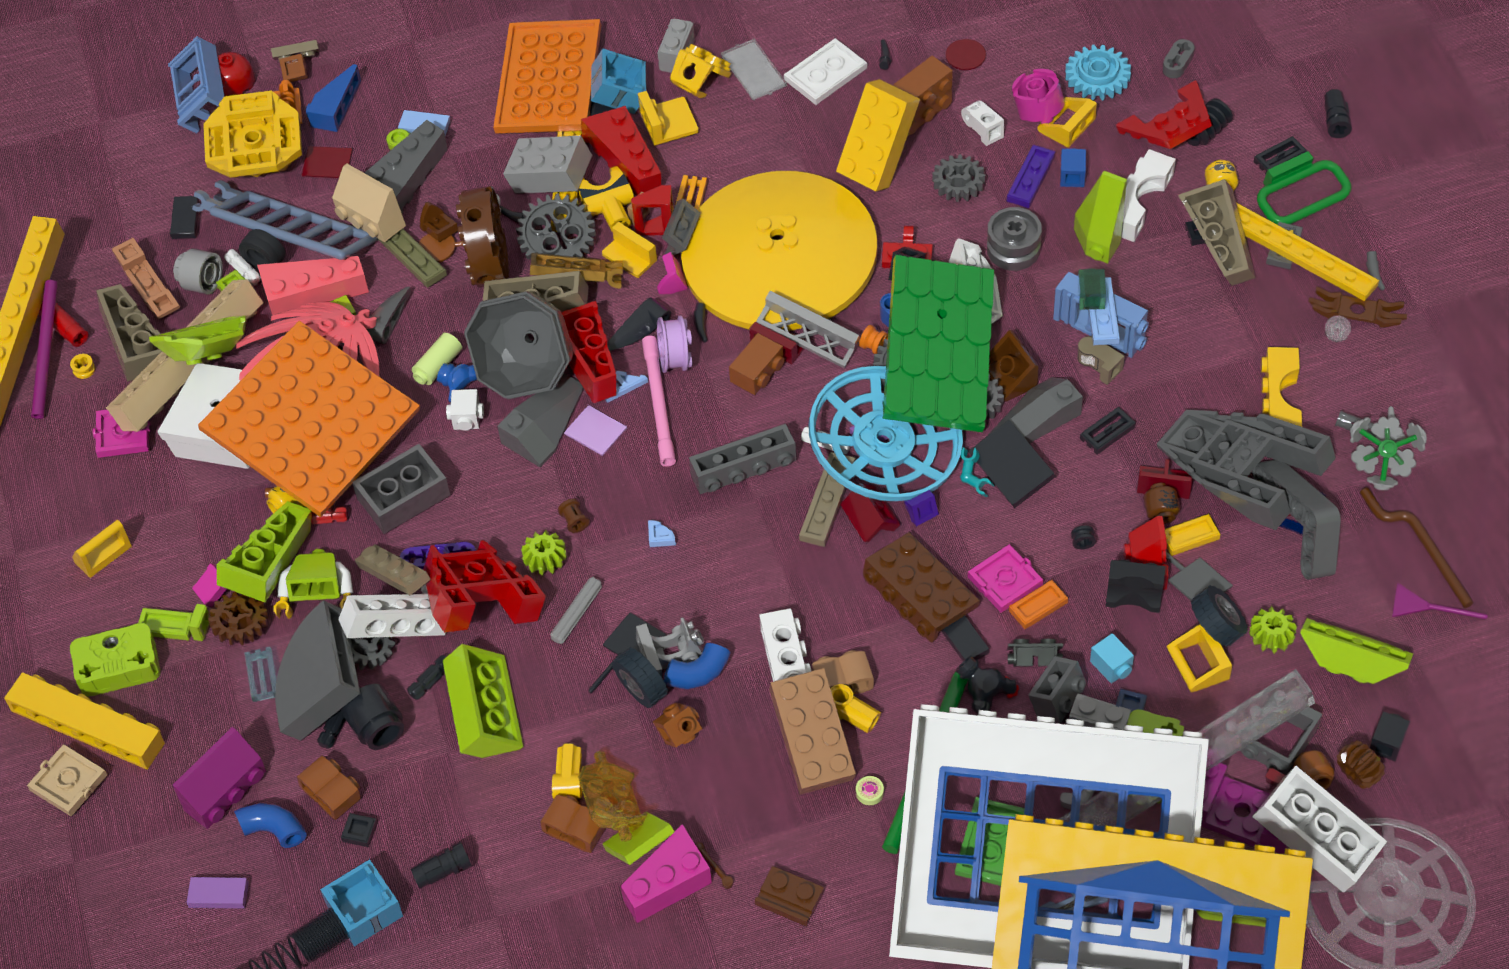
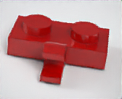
(908, 237)

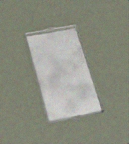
(754, 69)

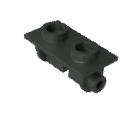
(1024, 652)

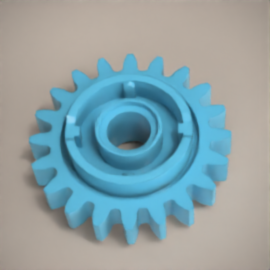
(1098, 72)

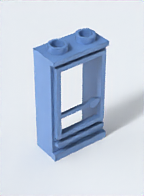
(190, 102)
(1127, 314)

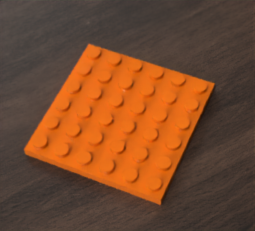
(309, 418)

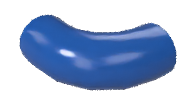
(698, 672)
(274, 820)

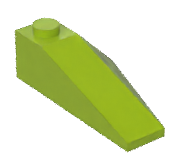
(1101, 217)

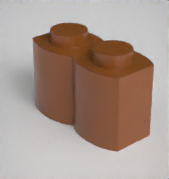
(329, 787)
(571, 823)

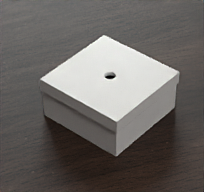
(198, 397)

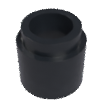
(374, 717)

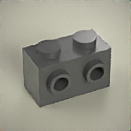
(1057, 688)

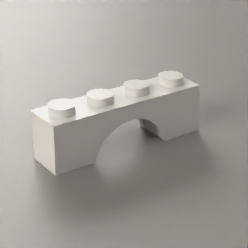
(1151, 175)

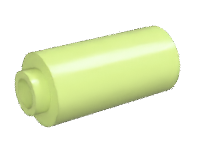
(441, 352)

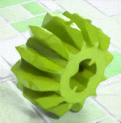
(543, 552)
(1272, 630)

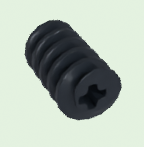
(1219, 116)

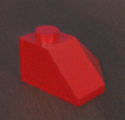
(1148, 545)

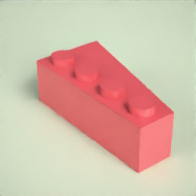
(311, 281)

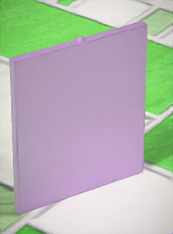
(595, 430)

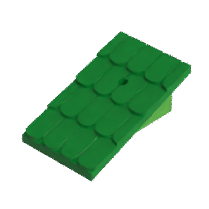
(938, 344)

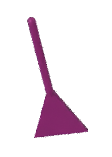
(1408, 603)

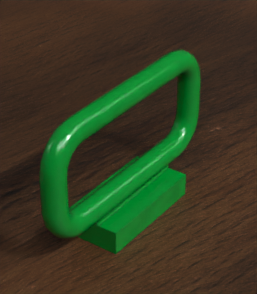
(1292, 172)

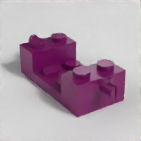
(1220, 800)

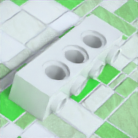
(388, 616)
(780, 626)

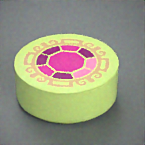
(869, 790)

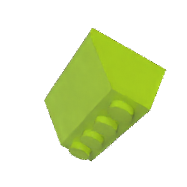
(482, 702)

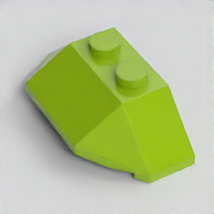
(201, 340)
(1353, 653)

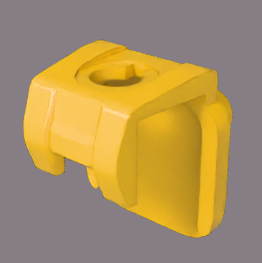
(704, 62)

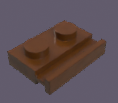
(789, 896)

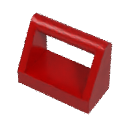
(657, 197)

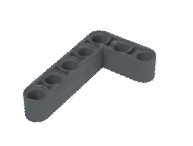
(1313, 511)

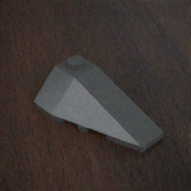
(1044, 408)
(538, 422)

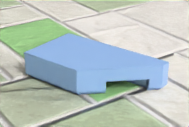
(627, 383)

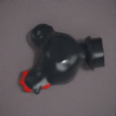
(985, 684)

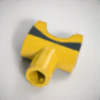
(608, 198)

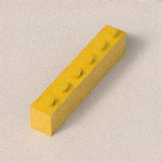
(85, 720)

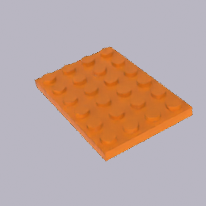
(547, 76)

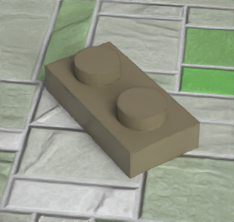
(307, 49)

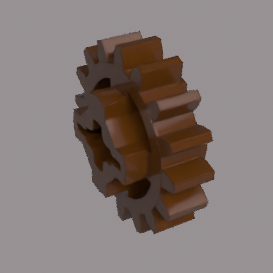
(237, 619)

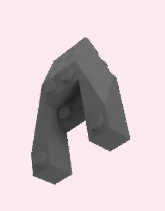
(1226, 449)

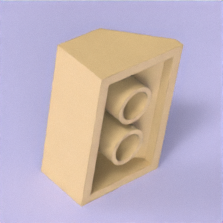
(367, 204)

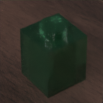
(1091, 289)

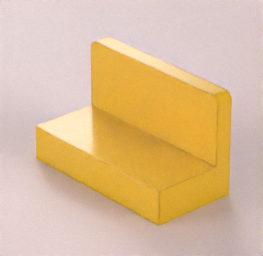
(632, 249)

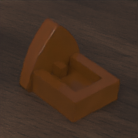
(436, 222)

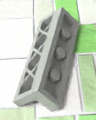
(813, 322)

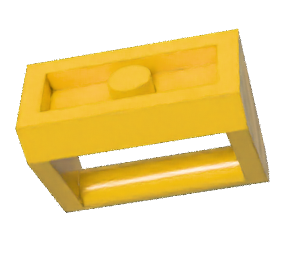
(1075, 126)
(102, 549)
(1213, 652)

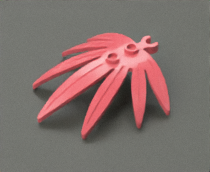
(329, 321)

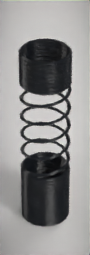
(312, 939)

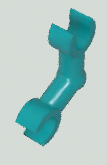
(966, 475)

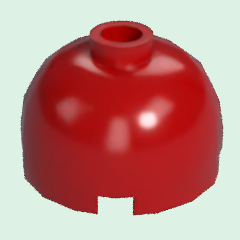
(235, 73)

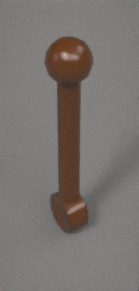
(727, 881)

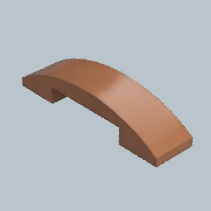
(144, 279)

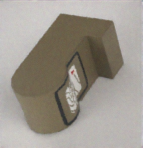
(1100, 358)

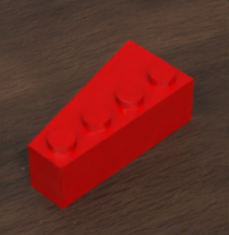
(621, 145)
(591, 355)

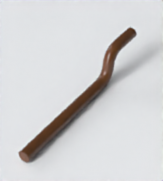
(1424, 538)

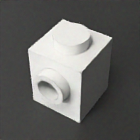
(465, 409)

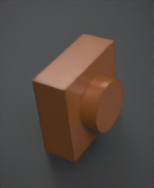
(293, 68)

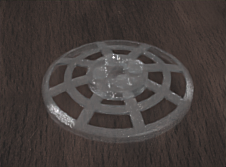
(1398, 908)

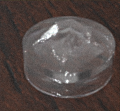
(1337, 328)

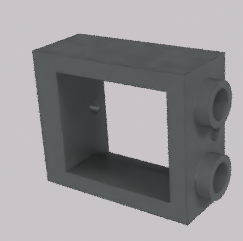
(1307, 720)

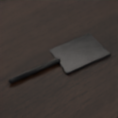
(622, 639)

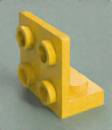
(667, 119)

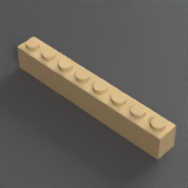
(164, 375)

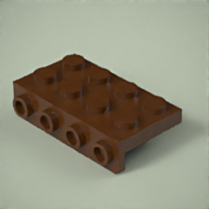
(918, 586)

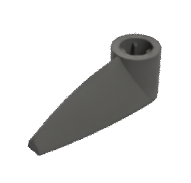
(388, 315)

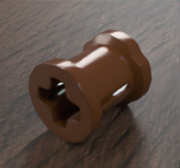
(573, 515)

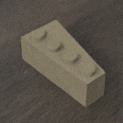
(1219, 224)
(560, 289)
(127, 330)

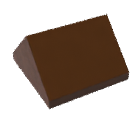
(1012, 366)

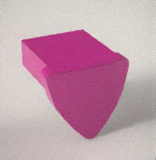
(674, 280)
(207, 587)

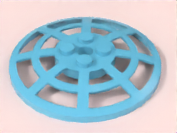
(870, 448)

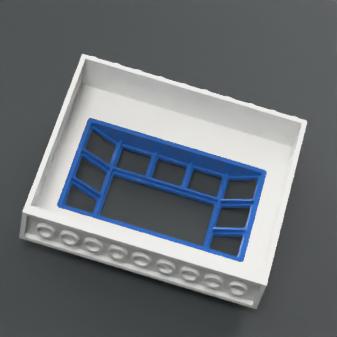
(1034, 754)

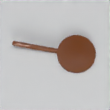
(439, 250)

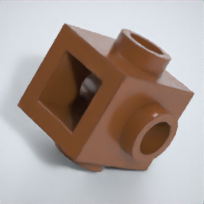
(678, 724)

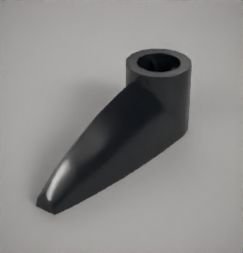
(639, 324)

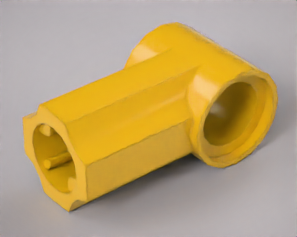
(854, 709)
(567, 771)

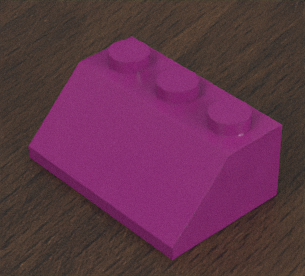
(219, 778)

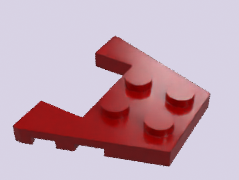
(1175, 125)

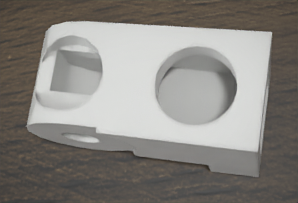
(984, 122)

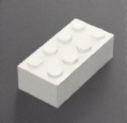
(1317, 823)

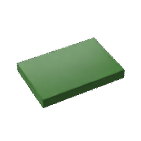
(994, 843)

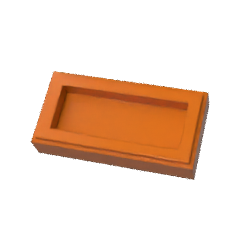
(1038, 604)

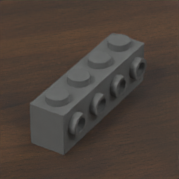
(742, 459)

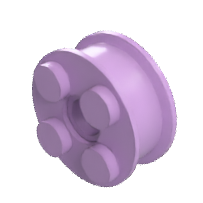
(672, 343)

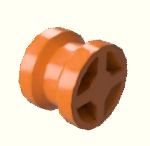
(872, 338)

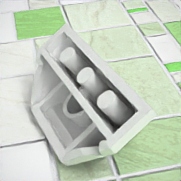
(970, 254)

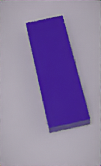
(1031, 176)

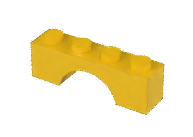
(1281, 371)

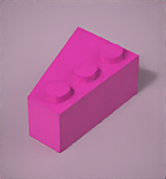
(666, 876)

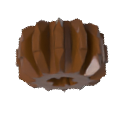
(1360, 764)

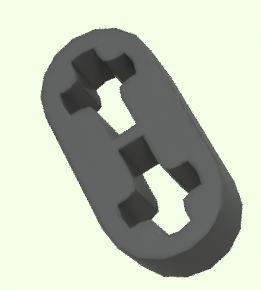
(1174, 57)

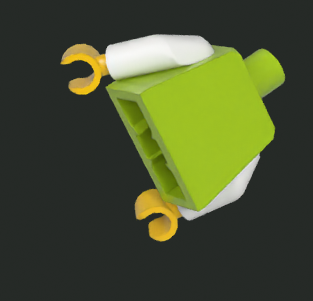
(313, 578)

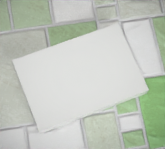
(825, 71)

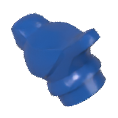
(456, 376)

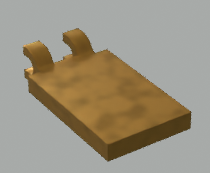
(589, 268)

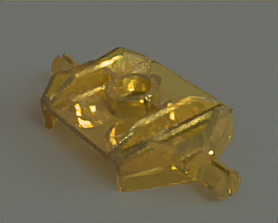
(611, 796)

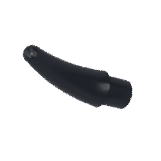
(885, 58)
(512, 214)
(699, 320)

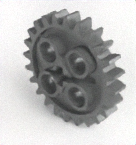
(576, 222)

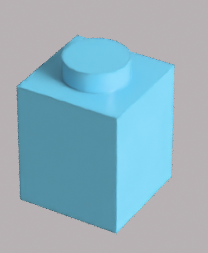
(1112, 658)

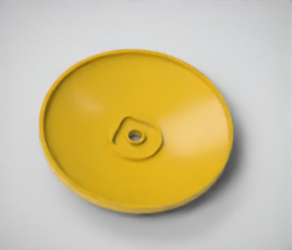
(817, 264)

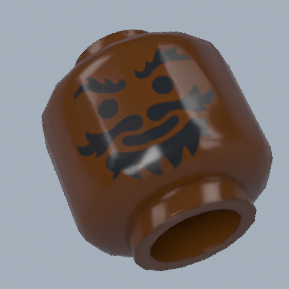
(1162, 501)

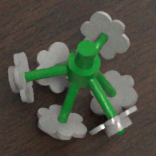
(1386, 436)

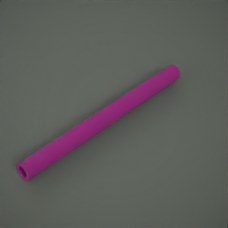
(44, 349)

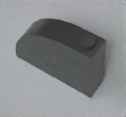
(315, 673)

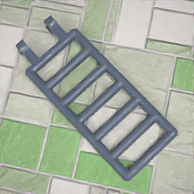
(234, 198)

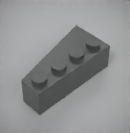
(410, 161)

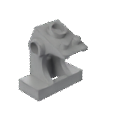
(683, 636)

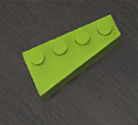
(266, 554)

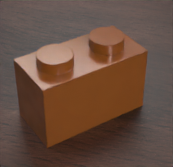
(756, 364)

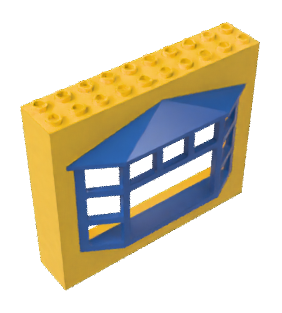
(1151, 872)

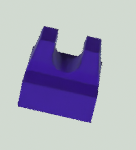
(921, 507)

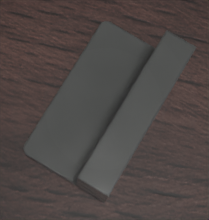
(680, 227)

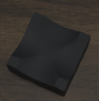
(1135, 585)

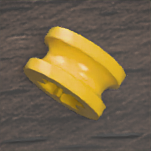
(85, 371)

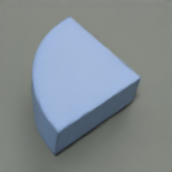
(660, 535)

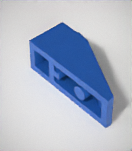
(333, 100)

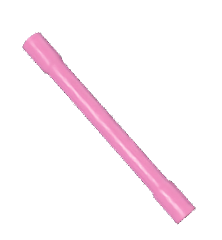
(665, 444)

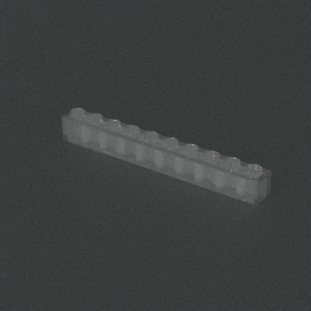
(1226, 737)

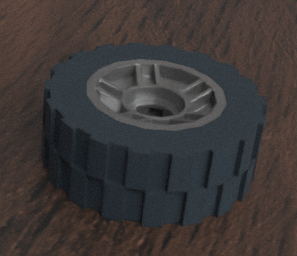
(1219, 615)
(639, 677)

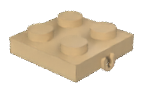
(67, 780)

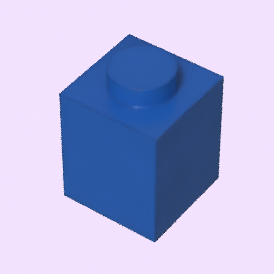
(1073, 167)

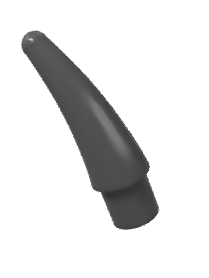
(1373, 267)

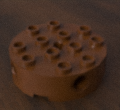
(482, 235)

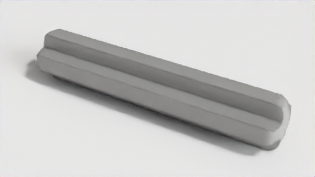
(576, 610)

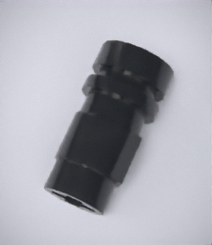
(1337, 114)
(440, 866)

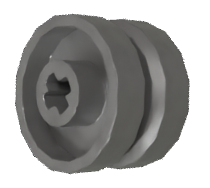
(1014, 238)

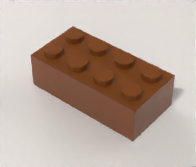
(932, 85)

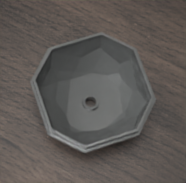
(504, 353)

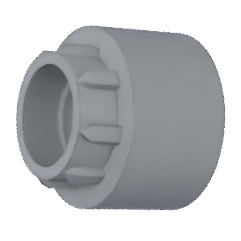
(198, 270)

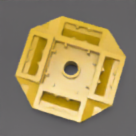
(252, 135)

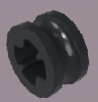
(1083, 537)

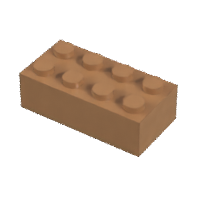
(812, 731)

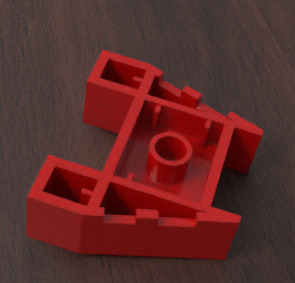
(474, 577)

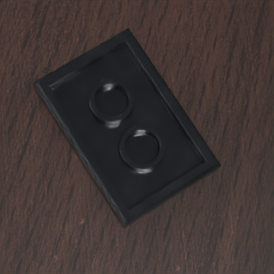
(1012, 464)

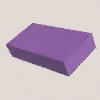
(217, 892)

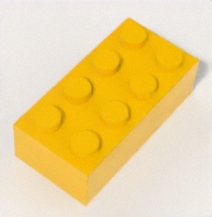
(877, 135)

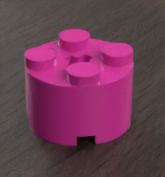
(1038, 96)

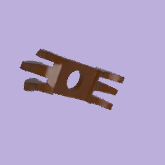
(1375, 311)

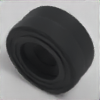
(261, 248)

